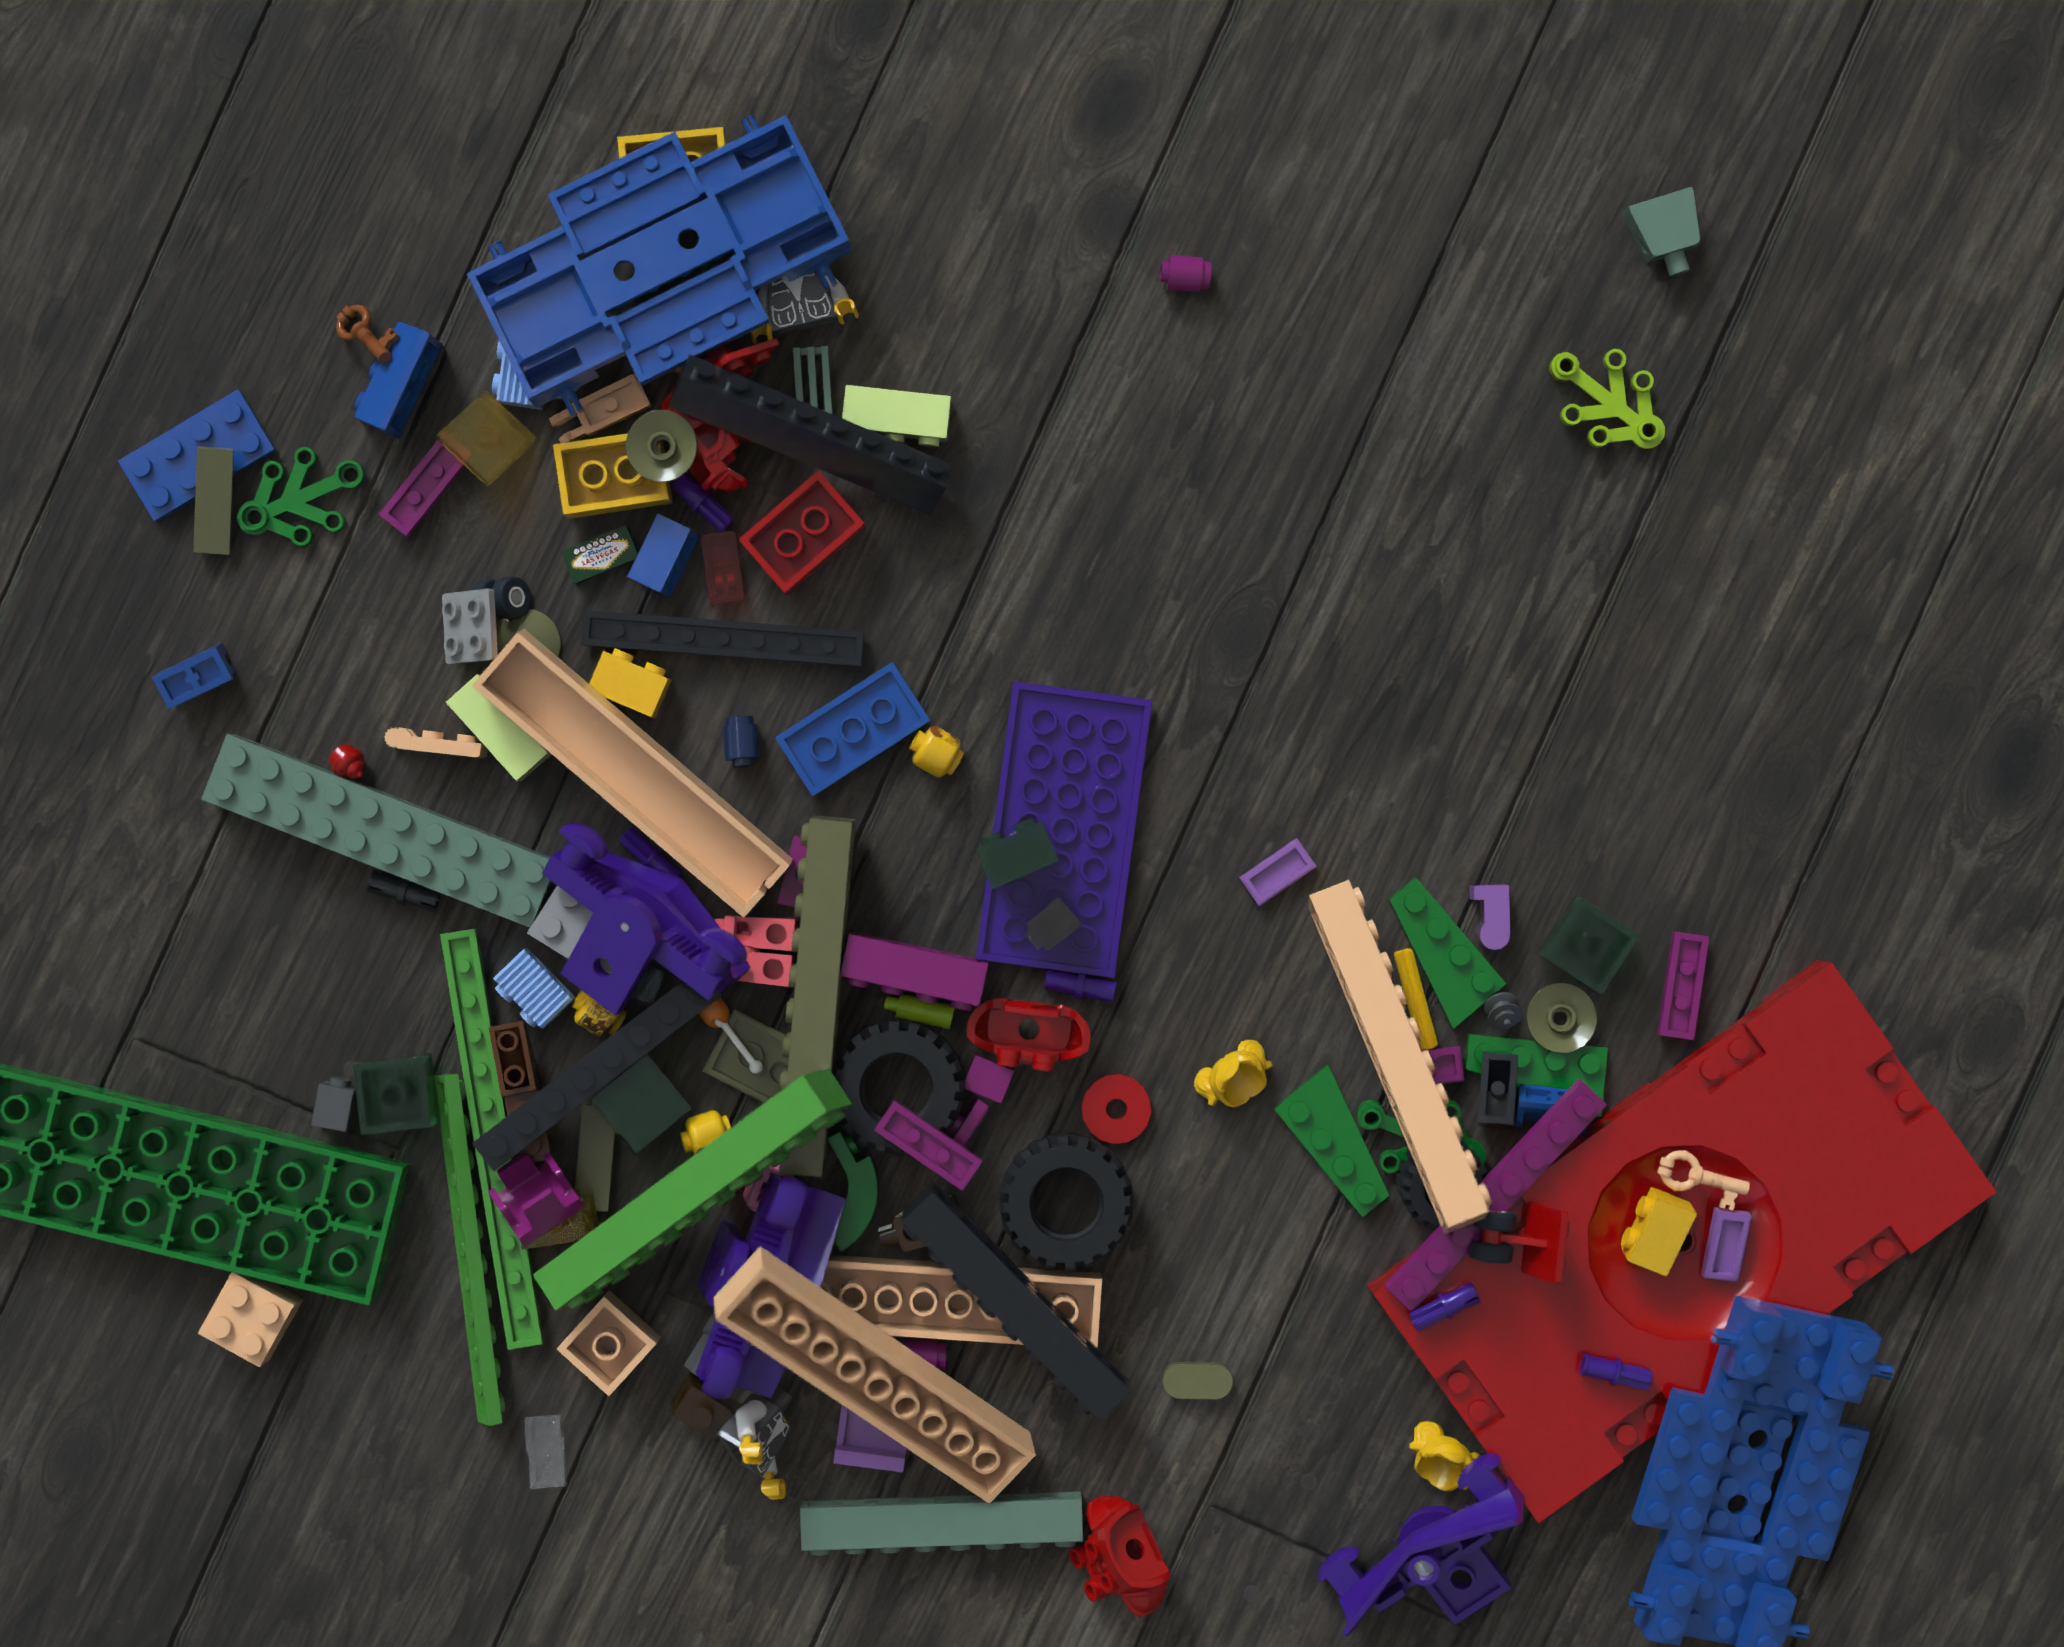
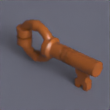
(362, 332)

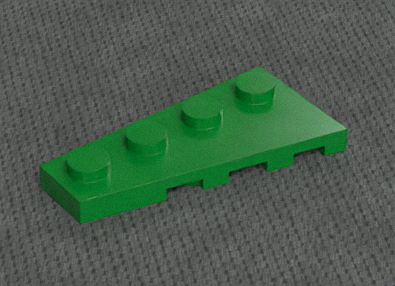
(1449, 959)
(1541, 1066)
(1329, 1133)

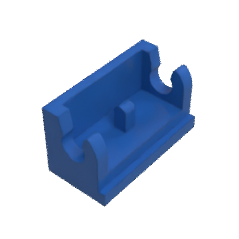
(664, 555)
(194, 676)
(1534, 1102)

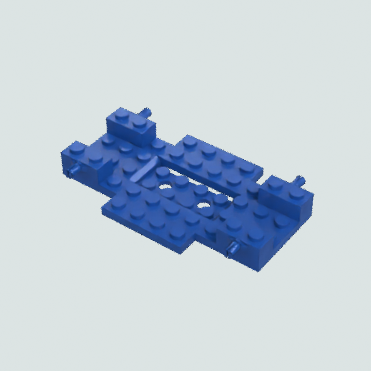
(555, 306)
(1707, 1567)

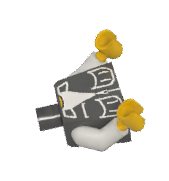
(801, 305)
(755, 1437)

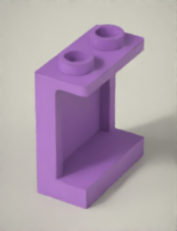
(865, 1445)

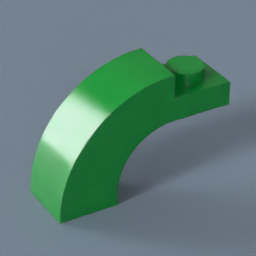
(862, 1189)

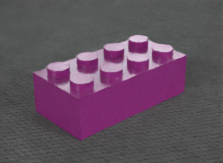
(913, 969)

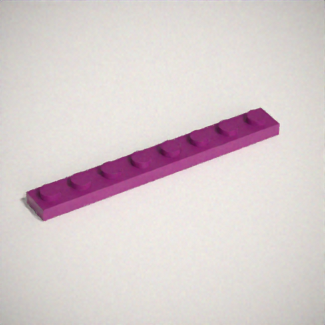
(1504, 1185)

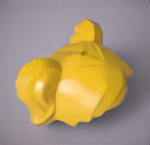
(1235, 1076)
(1439, 1456)

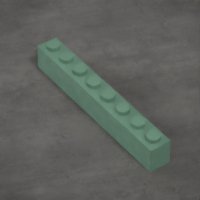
(941, 1522)

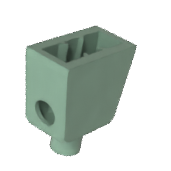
(1665, 228)

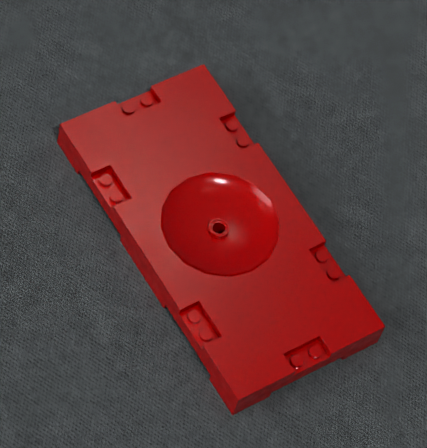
(1841, 1181)

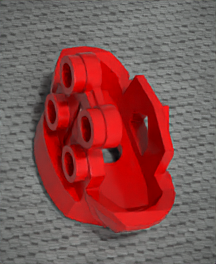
(713, 454)
(1061, 1032)
(1140, 1577)

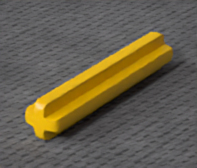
(1415, 997)

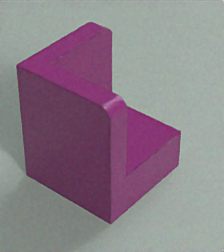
(988, 1078)

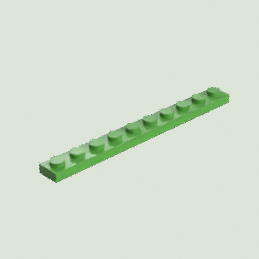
(471, 1262)

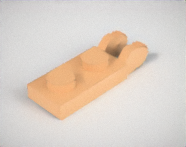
(604, 408)
(433, 742)

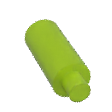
(915, 1010)

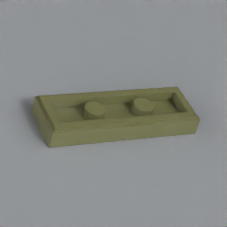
(213, 500)
(595, 1157)

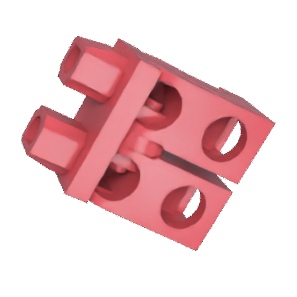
(759, 934)

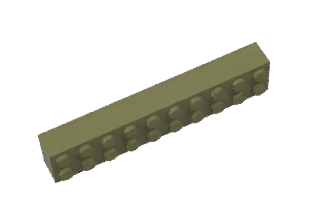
(818, 967)

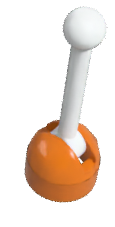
(717, 1016)

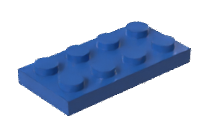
(166, 466)
(852, 729)

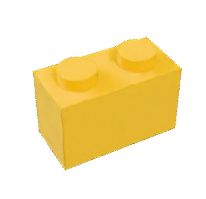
(630, 684)
(1658, 1231)

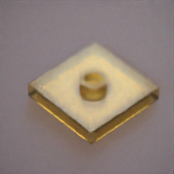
(486, 438)

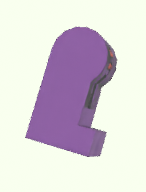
(1494, 923)

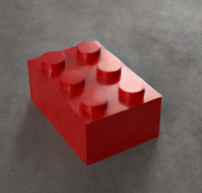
(802, 533)

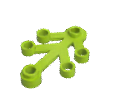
(1612, 403)

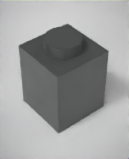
(335, 1105)

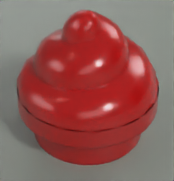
(347, 762)

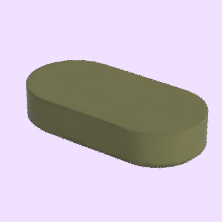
(1197, 1380)

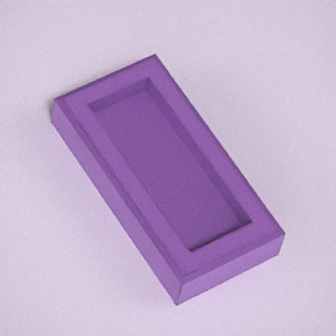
(1277, 872)
(1726, 1244)

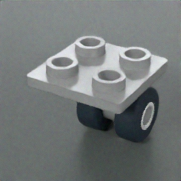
(472, 616)

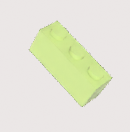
(899, 414)
(498, 733)

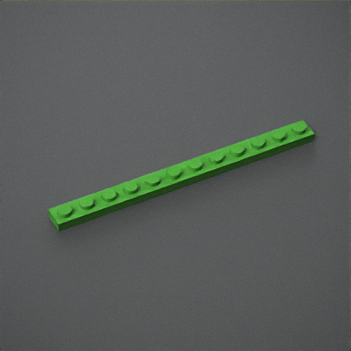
(486, 1109)

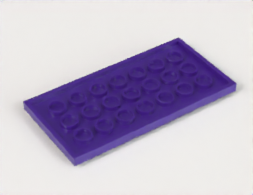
(1079, 771)

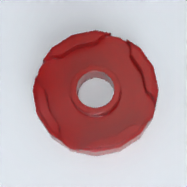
(1116, 1129)

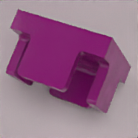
(534, 1197)

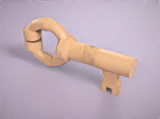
(1730, 1186)

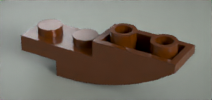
(518, 1076)

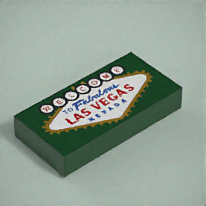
(600, 554)

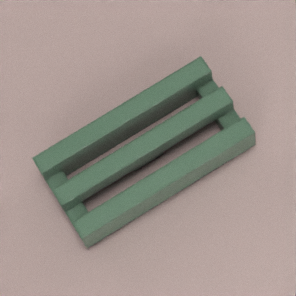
(811, 352)

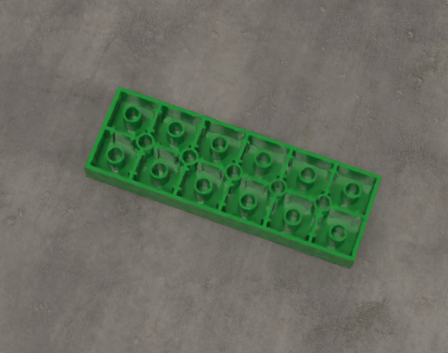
(196, 1186)

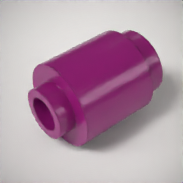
(1185, 273)
(929, 1350)

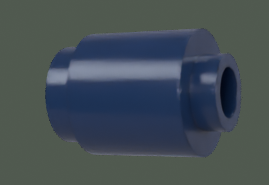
(741, 741)

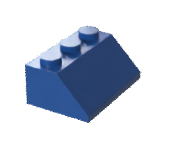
(398, 383)

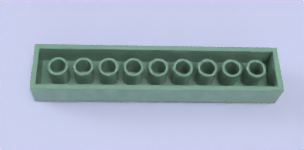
(379, 829)

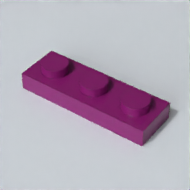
(422, 489)
(1683, 985)
(928, 1145)

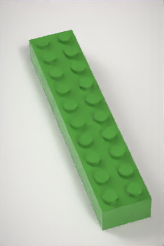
(693, 1190)

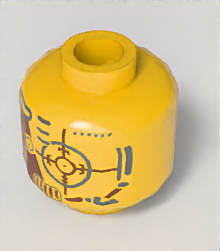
(595, 1017)

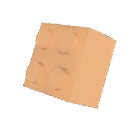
(250, 1317)
(609, 1343)

